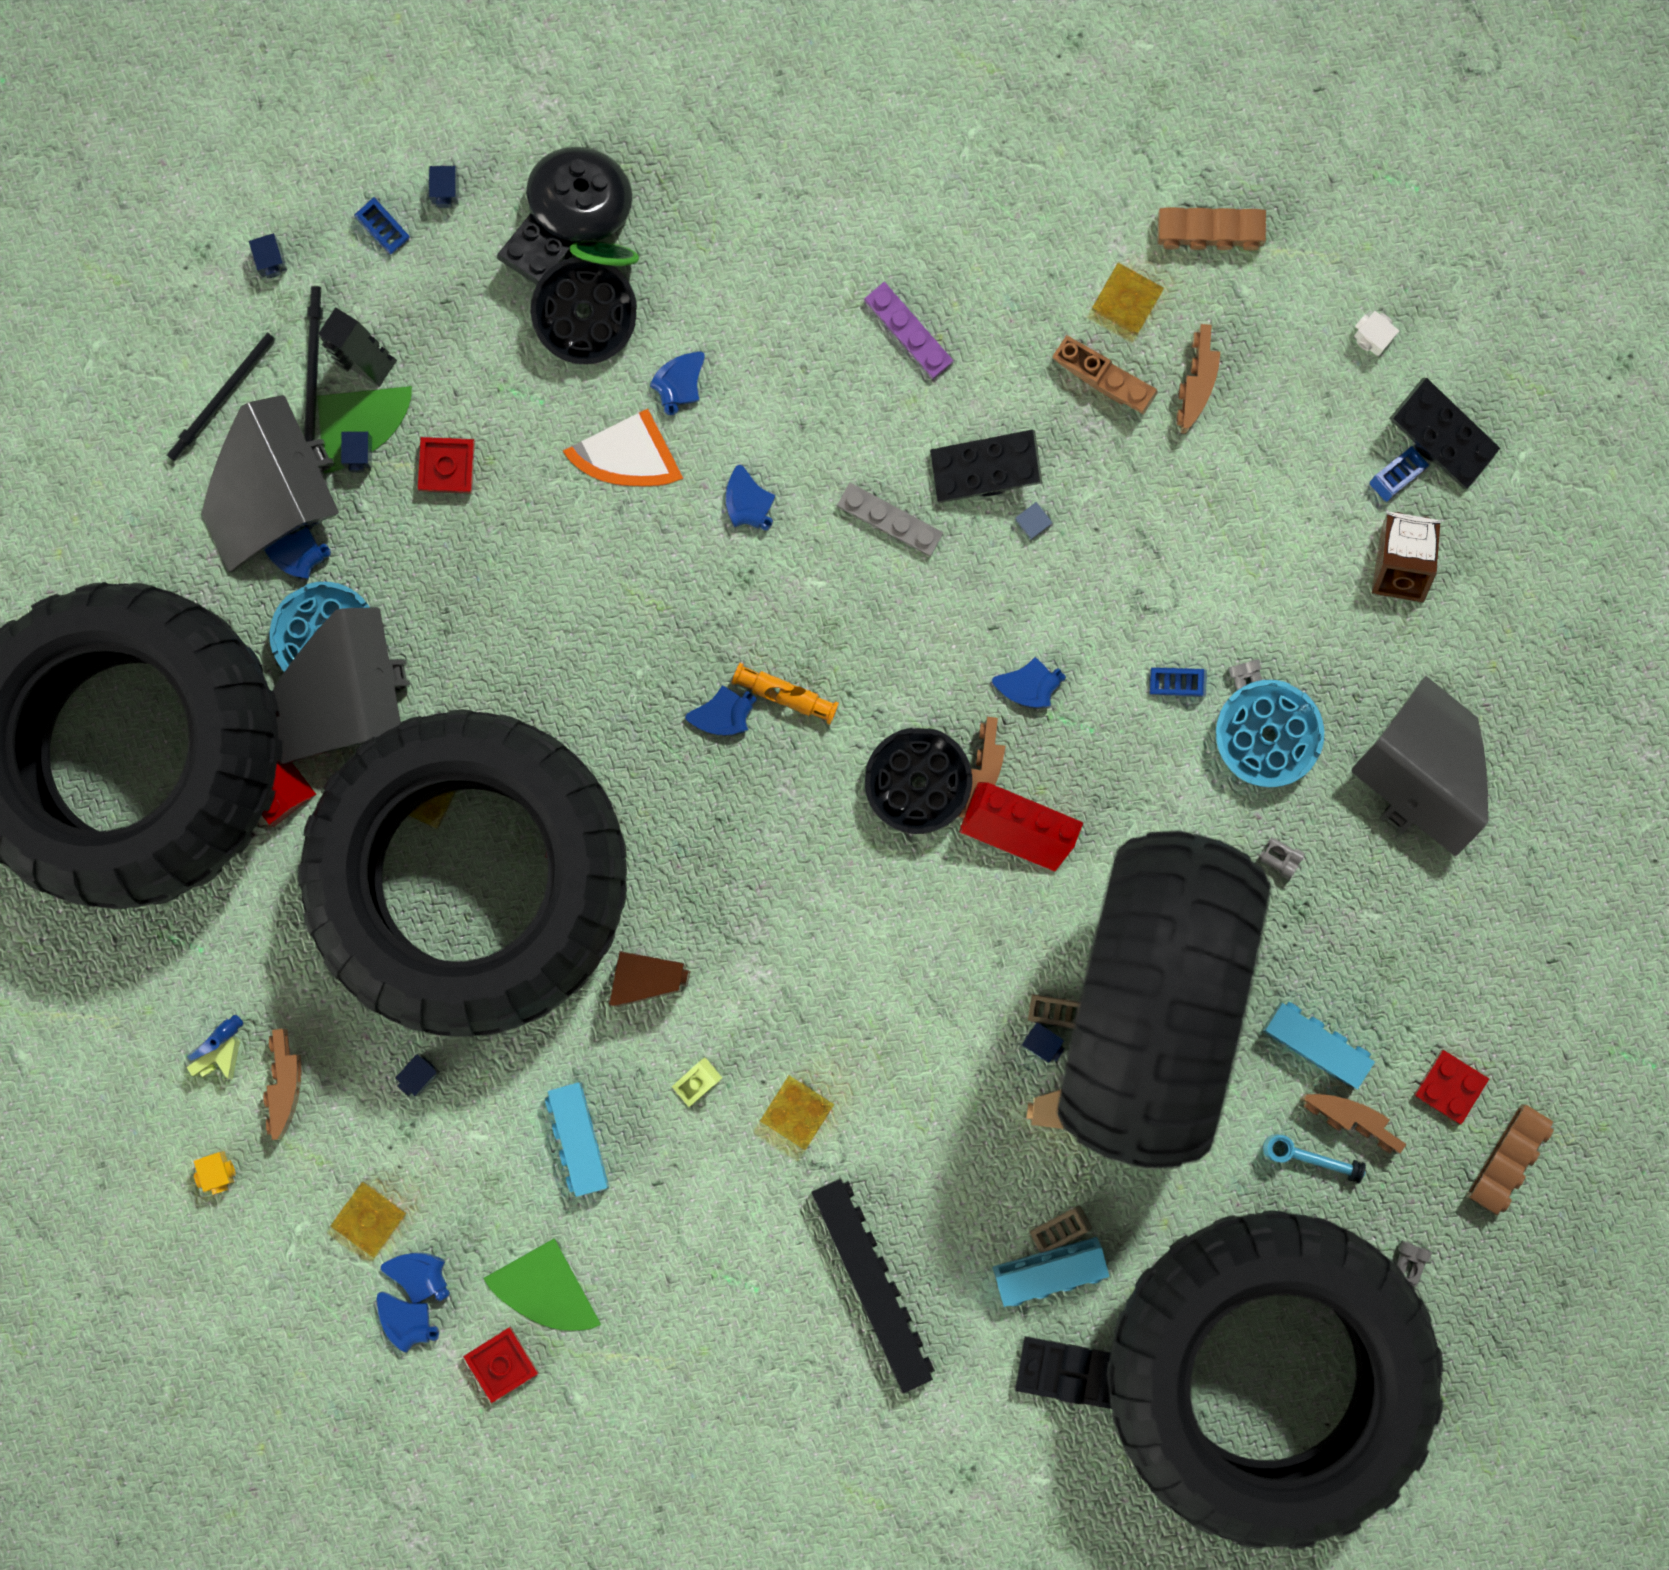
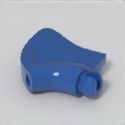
(678, 381)
(747, 501)
(298, 553)
(1030, 685)
(723, 713)
(219, 1036)
(419, 1275)
(405, 1321)

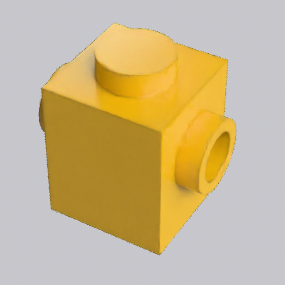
(214, 1173)

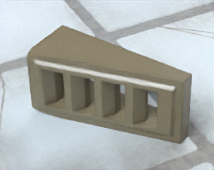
(1034, 1010)
(1075, 1233)

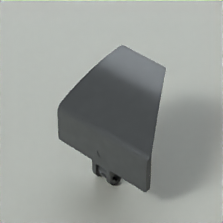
(265, 482)
(339, 687)
(1431, 768)

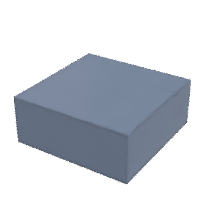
(1033, 521)

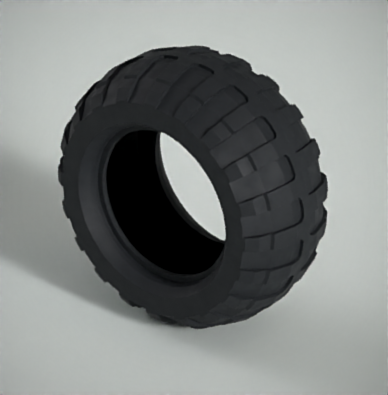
(226, 765)
(348, 849)
(1164, 999)
(1350, 1470)

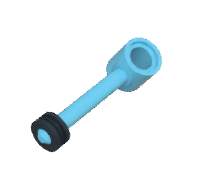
(1355, 1171)

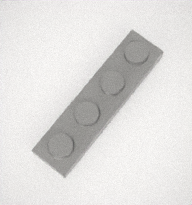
(890, 519)

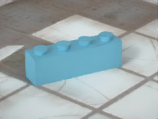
(1318, 1045)
(577, 1138)
(1051, 1272)

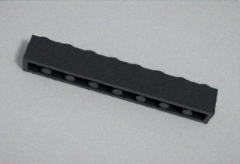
(872, 1285)

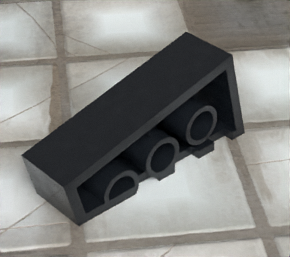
(355, 348)

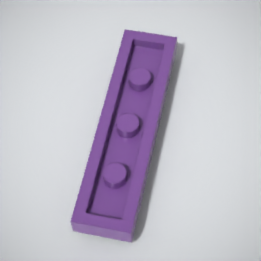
(908, 330)

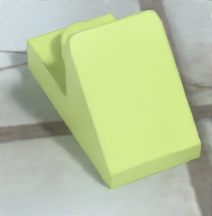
(224, 1056)
(697, 1082)

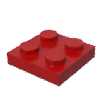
(446, 465)
(1451, 1087)
(500, 1364)

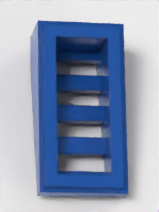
(365, 210)
(1386, 485)
(1178, 672)

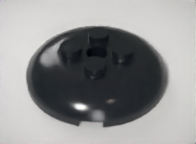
(573, 213)
(610, 306)
(915, 754)

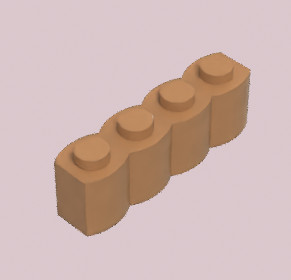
(1211, 227)
(1509, 1159)

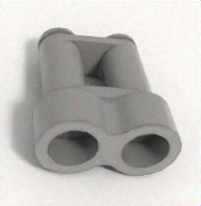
(1242, 671)
(1285, 867)
(1414, 1253)

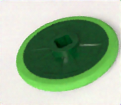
(604, 253)

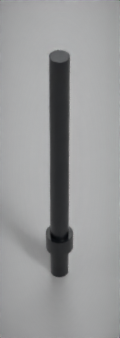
(314, 314)
(187, 437)

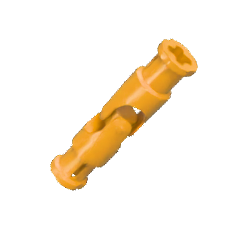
(789, 695)

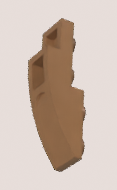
(1104, 376)
(1198, 388)
(989, 758)
(284, 1095)
(1345, 1113)

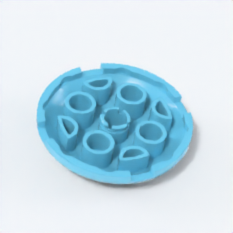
(304, 613)
(1296, 729)

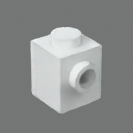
(1375, 332)

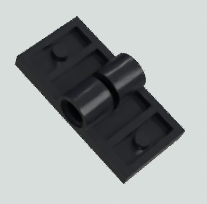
(533, 250)
(1444, 433)
(986, 466)
(1064, 1372)

